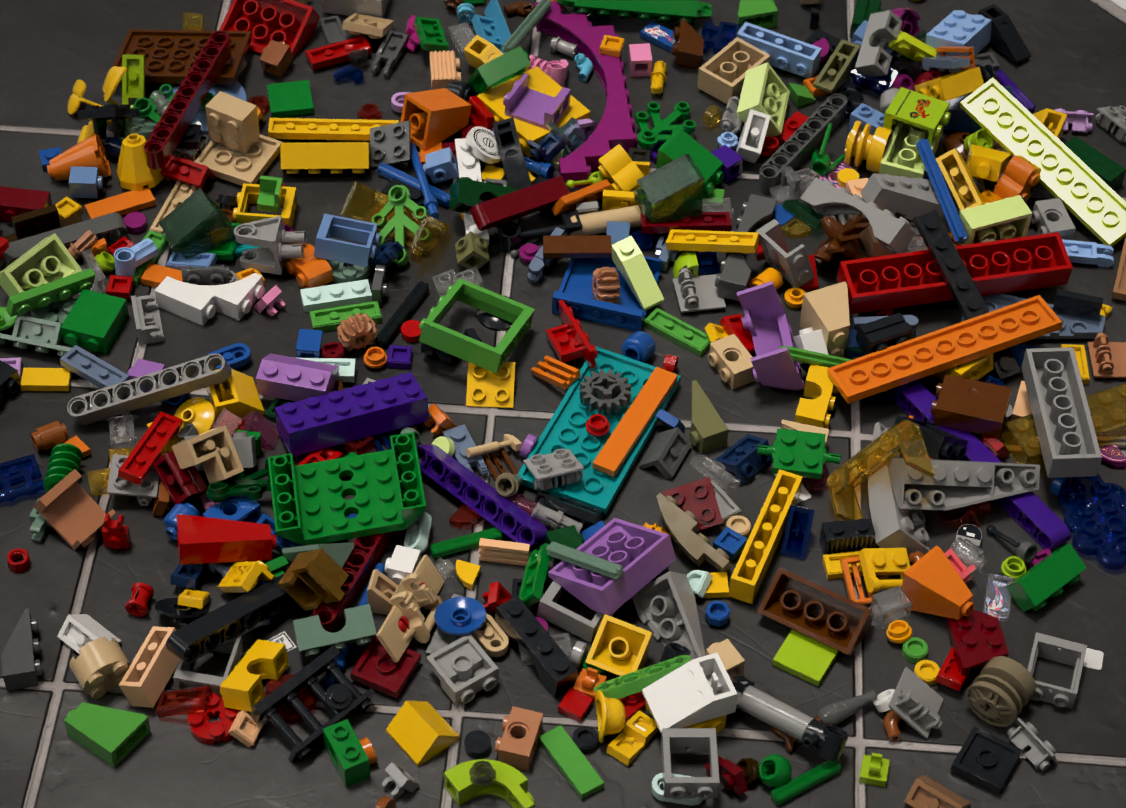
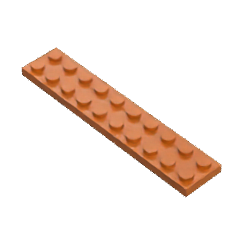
(944, 349)

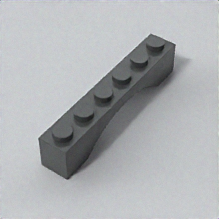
(734, 270)

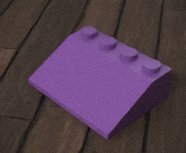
(637, 548)

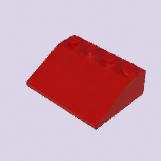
(272, 20)

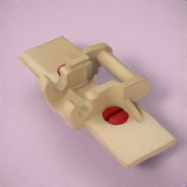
(405, 618)

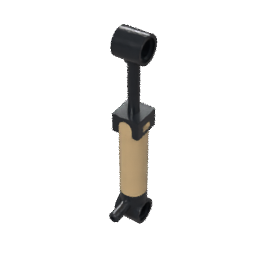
(585, 224)

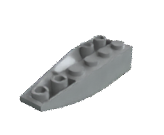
(960, 483)
(893, 525)

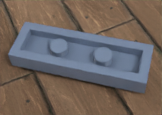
(92, 368)

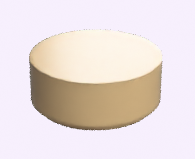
(739, 524)

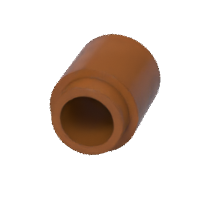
(49, 436)

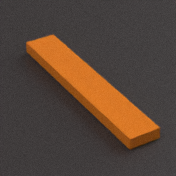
(634, 421)

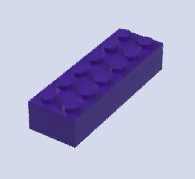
(351, 414)

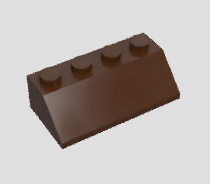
(816, 612)

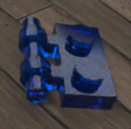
(724, 33)
(17, 472)

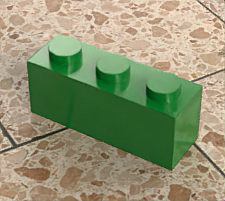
(1047, 578)

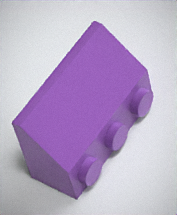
(294, 378)

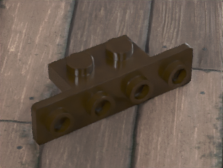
(38, 222)

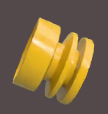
(866, 146)

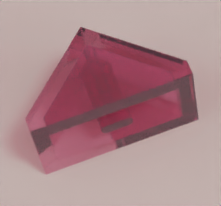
(257, 423)

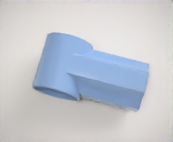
(128, 259)

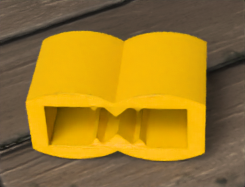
(620, 169)

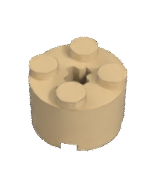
(99, 666)

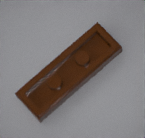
(577, 246)

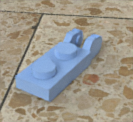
(1089, 253)

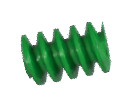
(63, 461)

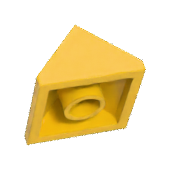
(619, 647)
(420, 731)

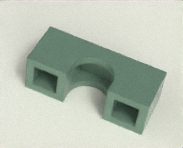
(313, 637)

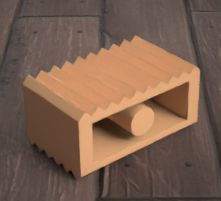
(443, 68)

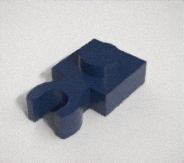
(386, 253)

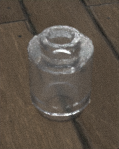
(969, 553)

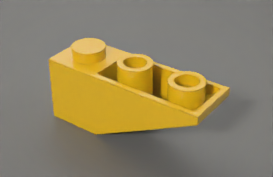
(480, 52)

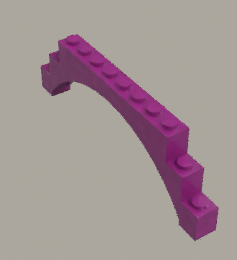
(616, 125)

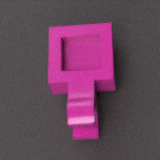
(410, 29)

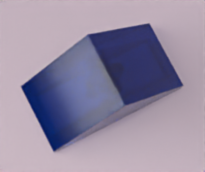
(797, 531)

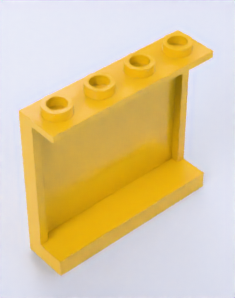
(539, 82)

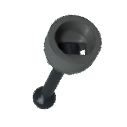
(1024, 550)

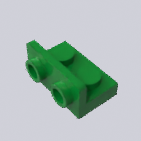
(431, 34)

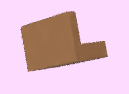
(930, 794)

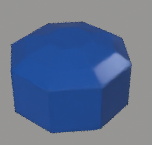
(717, 613)

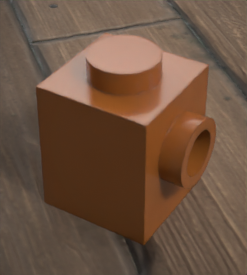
(276, 58)

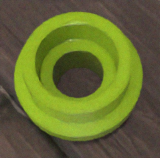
(105, 261)
(1013, 563)

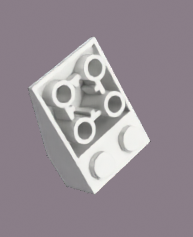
(692, 694)

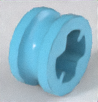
(468, 8)

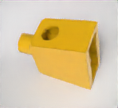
(987, 162)

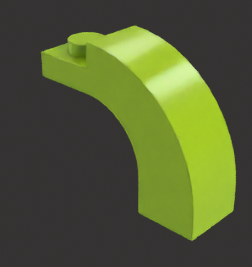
(508, 784)

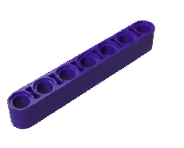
(449, 472)

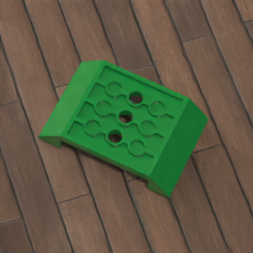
(311, 496)

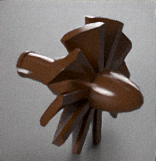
(841, 238)

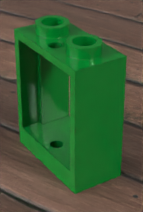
(500, 70)

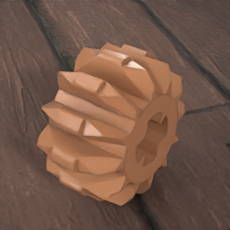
(606, 285)
(357, 332)

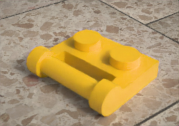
(883, 562)

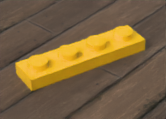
(712, 241)

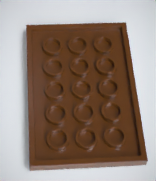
(173, 52)

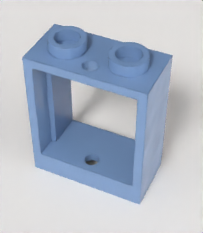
(348, 230)

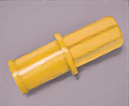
(658, 77)

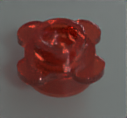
(369, 112)

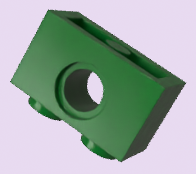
(346, 753)

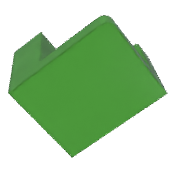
(270, 194)

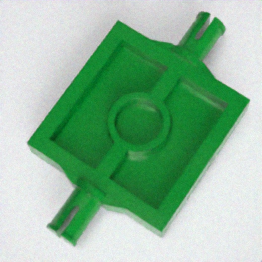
(799, 453)

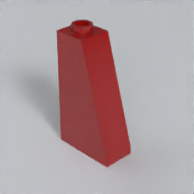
(222, 540)

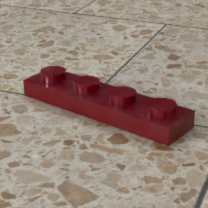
(706, 222)

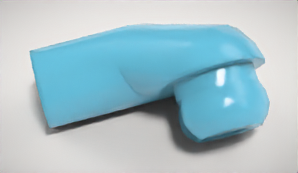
(584, 65)

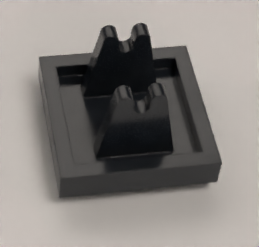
(113, 112)

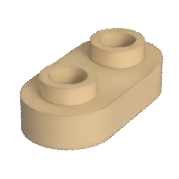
(492, 636)

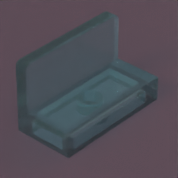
(570, 133)

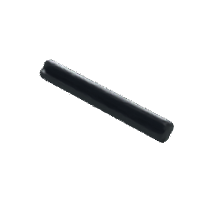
(402, 314)

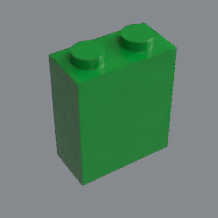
(94, 321)

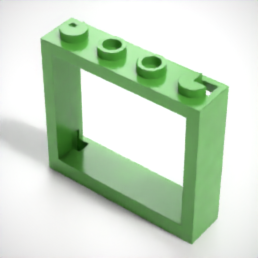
(466, 347)

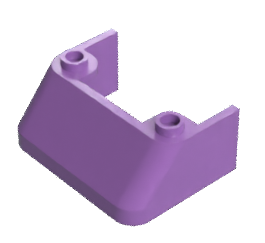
(769, 331)

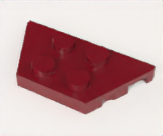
(976, 640)

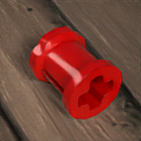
(139, 599)

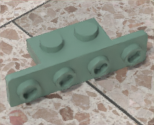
(37, 333)

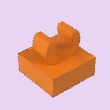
(440, 420)
(588, 681)

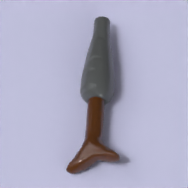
(833, 714)

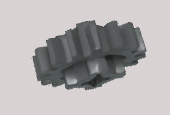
(605, 391)

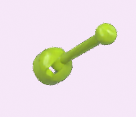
(591, 180)

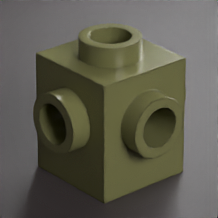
(472, 251)

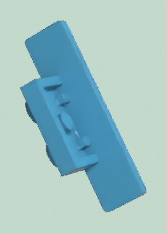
(493, 26)

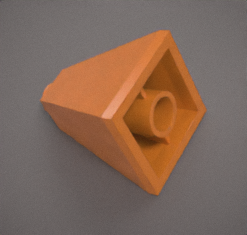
(937, 587)

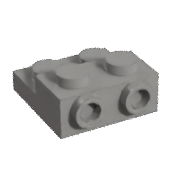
(463, 669)

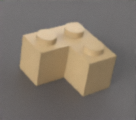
(213, 450)

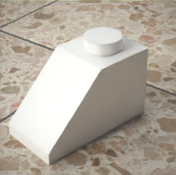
(753, 136)

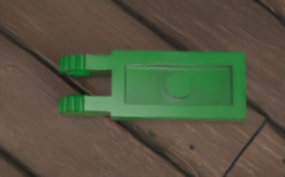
(535, 576)

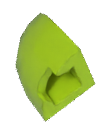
(686, 260)

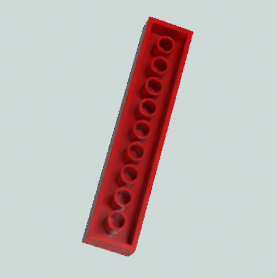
(993, 265)

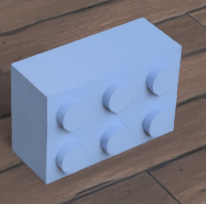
(961, 31)

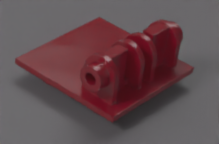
(698, 499)

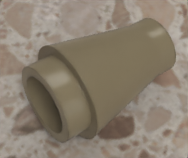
(508, 484)

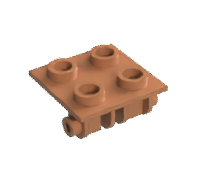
(1107, 357)

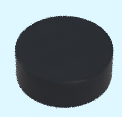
(586, 739)
(477, 744)

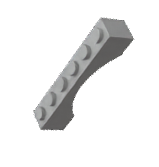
(887, 229)

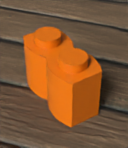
(1018, 178)
(309, 270)

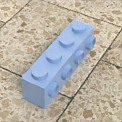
(785, 51)

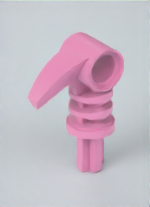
(554, 69)

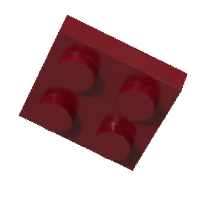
(381, 673)

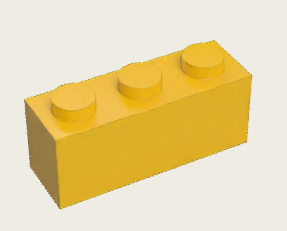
(959, 180)

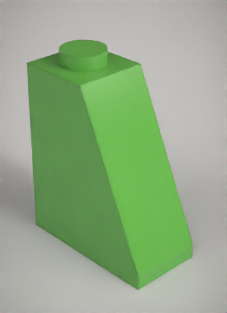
(758, 12)
(107, 730)

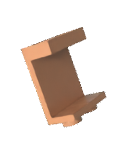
(72, 511)

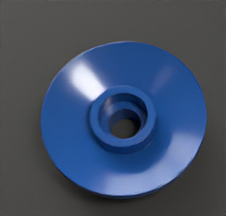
(460, 616)

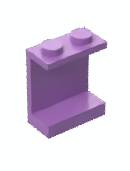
(535, 106)

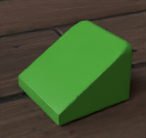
(800, 95)

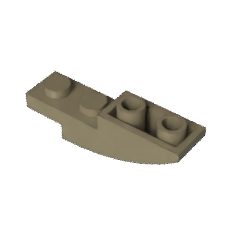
(683, 530)

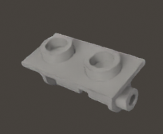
(730, 120)
(1040, 752)

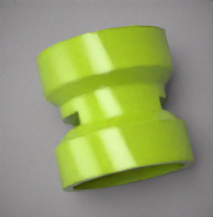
(979, 138)

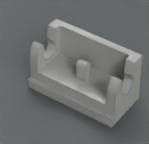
(147, 320)

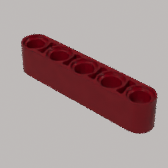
(519, 203)

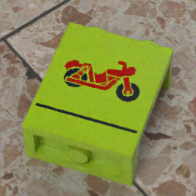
(918, 111)

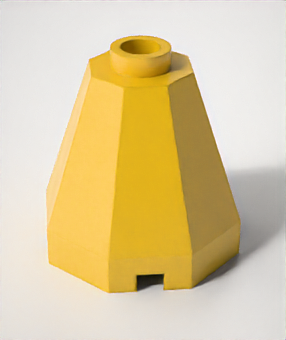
(132, 165)

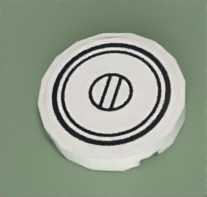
(483, 144)

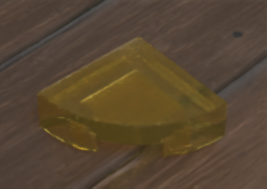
(796, 229)

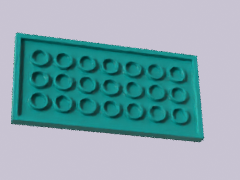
(569, 431)

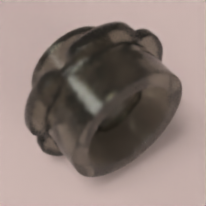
(485, 768)

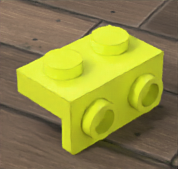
(912, 47)

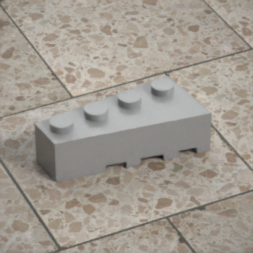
(903, 195)

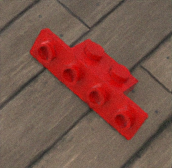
(569, 339)

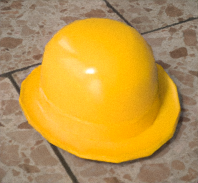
(609, 715)

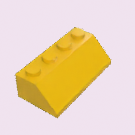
(325, 155)

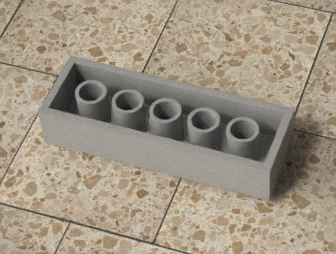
(1061, 413)

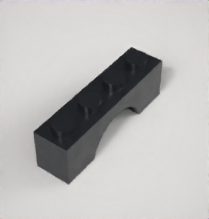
(552, 664)

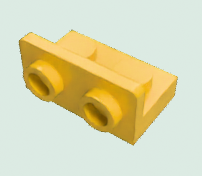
(245, 576)

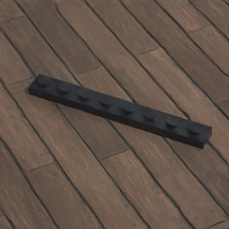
(960, 283)

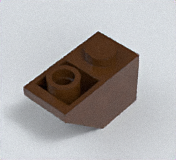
(687, 46)

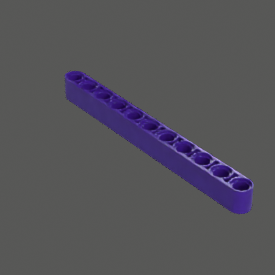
(1024, 508)

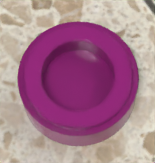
(135, 222)

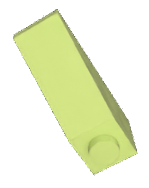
(636, 272)

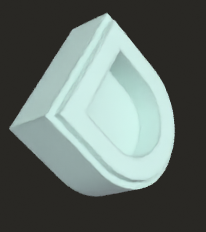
(699, 582)

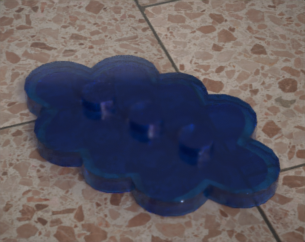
(1096, 519)

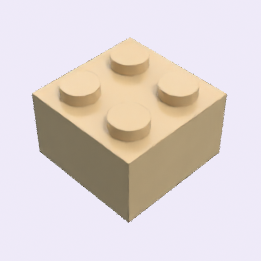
(232, 122)

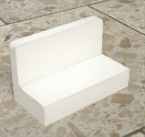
(82, 629)

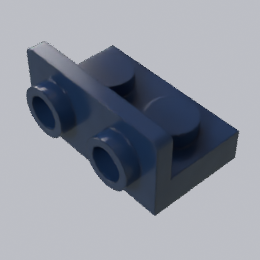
(743, 458)

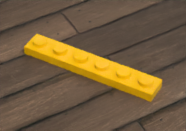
(323, 128)

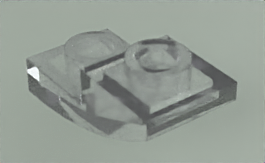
(445, 279)

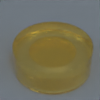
(712, 116)

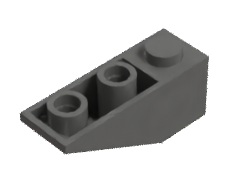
(19, 656)

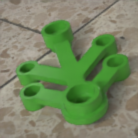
(399, 220)

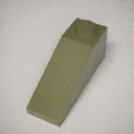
(838, 66)
(707, 426)

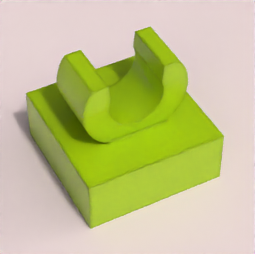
(874, 770)

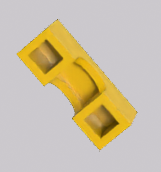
(821, 389)
(244, 684)

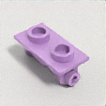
(1079, 120)

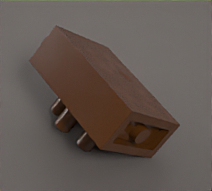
(971, 406)

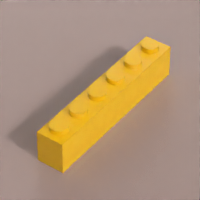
(764, 537)

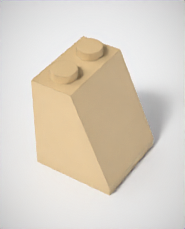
(828, 311)

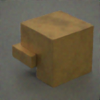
(314, 579)

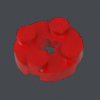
(212, 732)

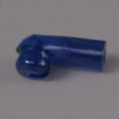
(350, 72)

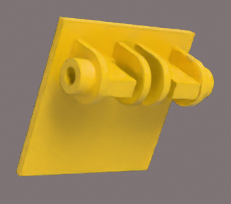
(490, 388)

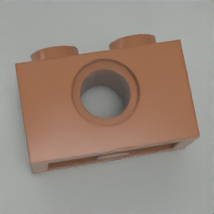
(521, 724)

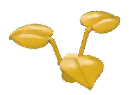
(110, 84)

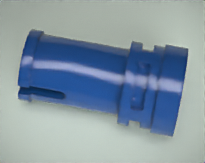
(541, 169)

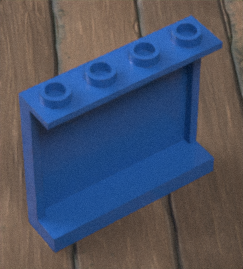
(577, 293)

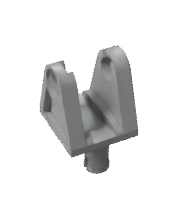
(273, 243)

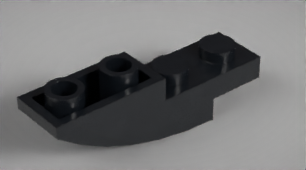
(511, 154)

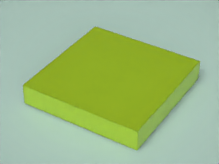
(805, 657)

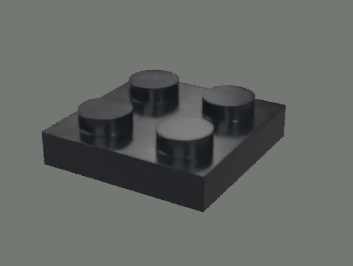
(986, 760)

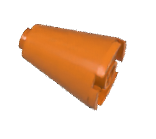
(84, 154)

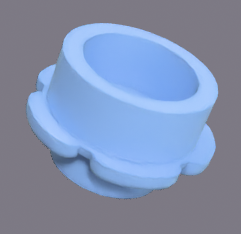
(728, 139)

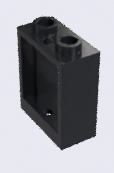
(938, 442)

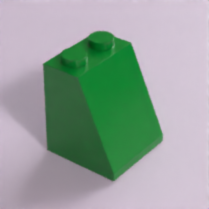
(680, 144)

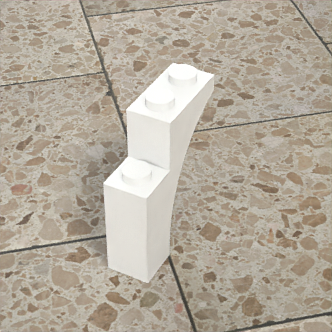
(201, 302)

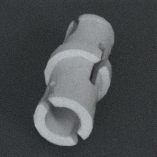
(554, 518)

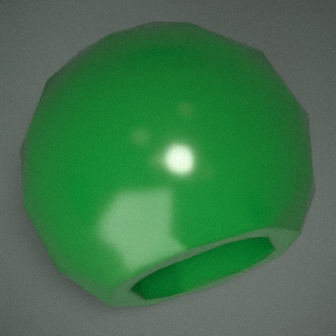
(775, 770)

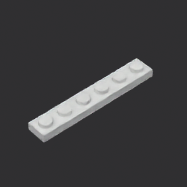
(469, 166)

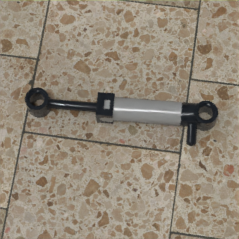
(825, 739)

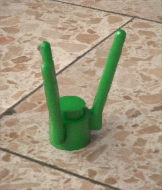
(821, 163)

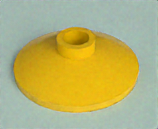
(198, 412)

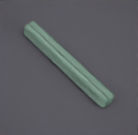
(527, 25)
(585, 560)

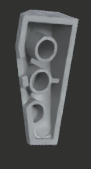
(671, 612)

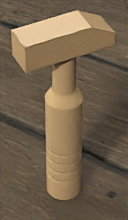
(509, 440)

